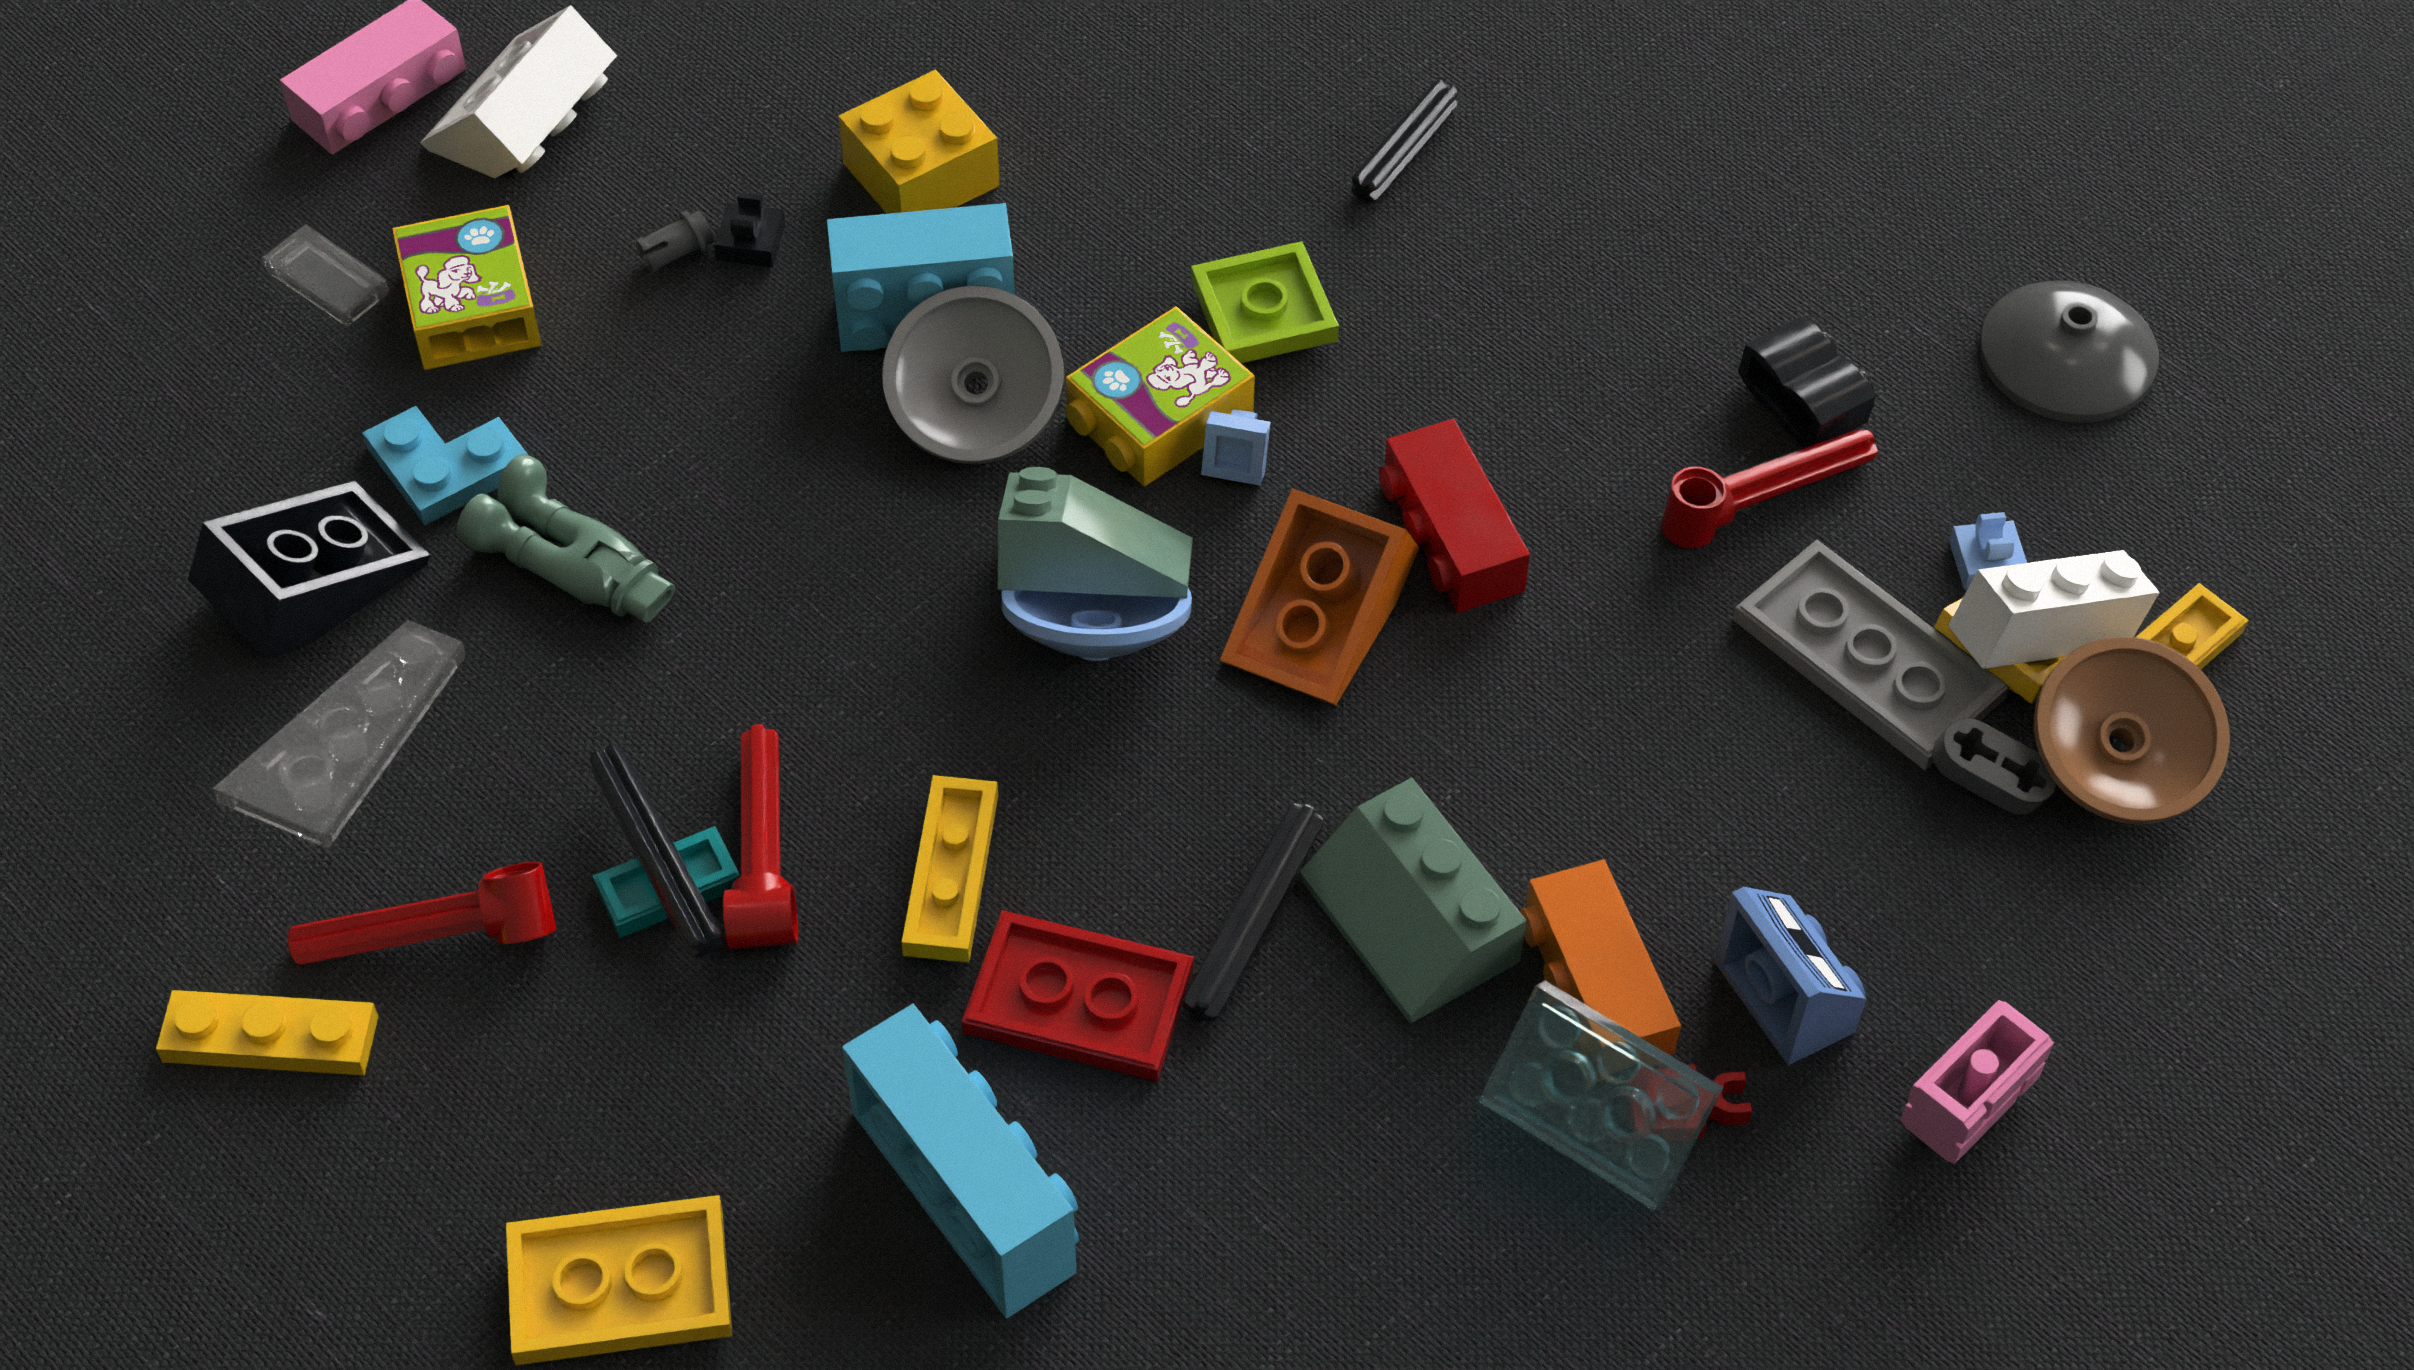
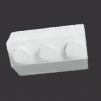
(524, 96)

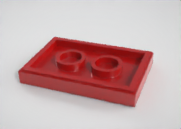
(1078, 995)

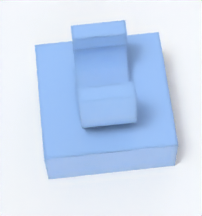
(1236, 447)
(1985, 545)

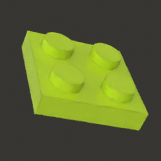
(1265, 303)

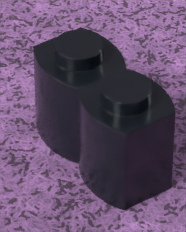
(1807, 382)

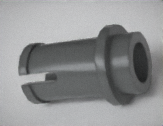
(677, 239)

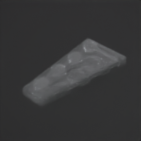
(340, 744)

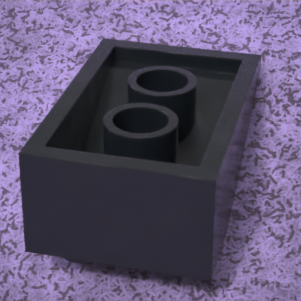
(301, 564)

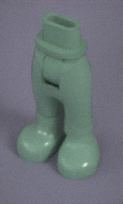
(594, 560)

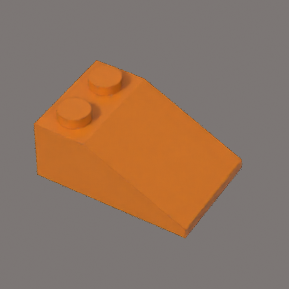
(1319, 597)

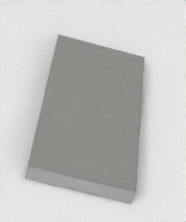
(1868, 651)

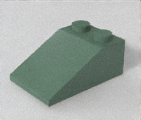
(1082, 540)

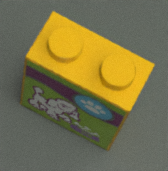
(466, 287)
(1155, 393)

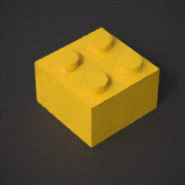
(919, 147)

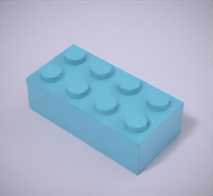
(962, 1158)

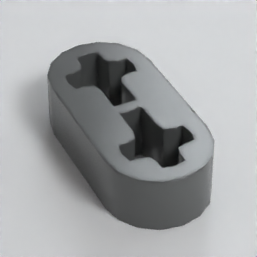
(1993, 766)

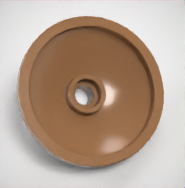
(2153, 703)

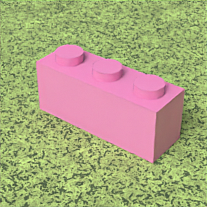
(373, 75)

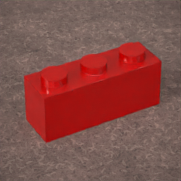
(1454, 516)

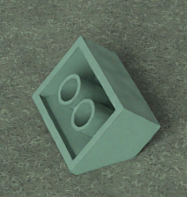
(1414, 901)

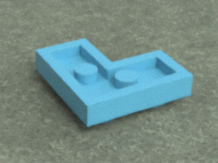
(435, 474)

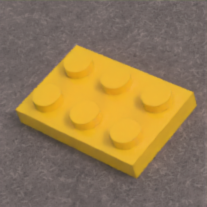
(617, 1280)

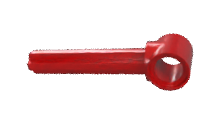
(1705, 501)
(761, 903)
(508, 904)

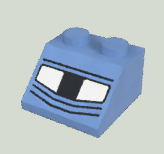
(1787, 974)

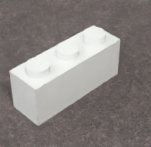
(2051, 607)

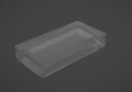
(326, 275)

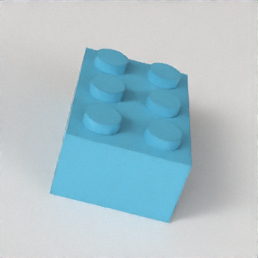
(900, 259)

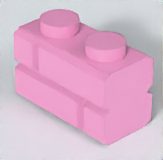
(1976, 1081)

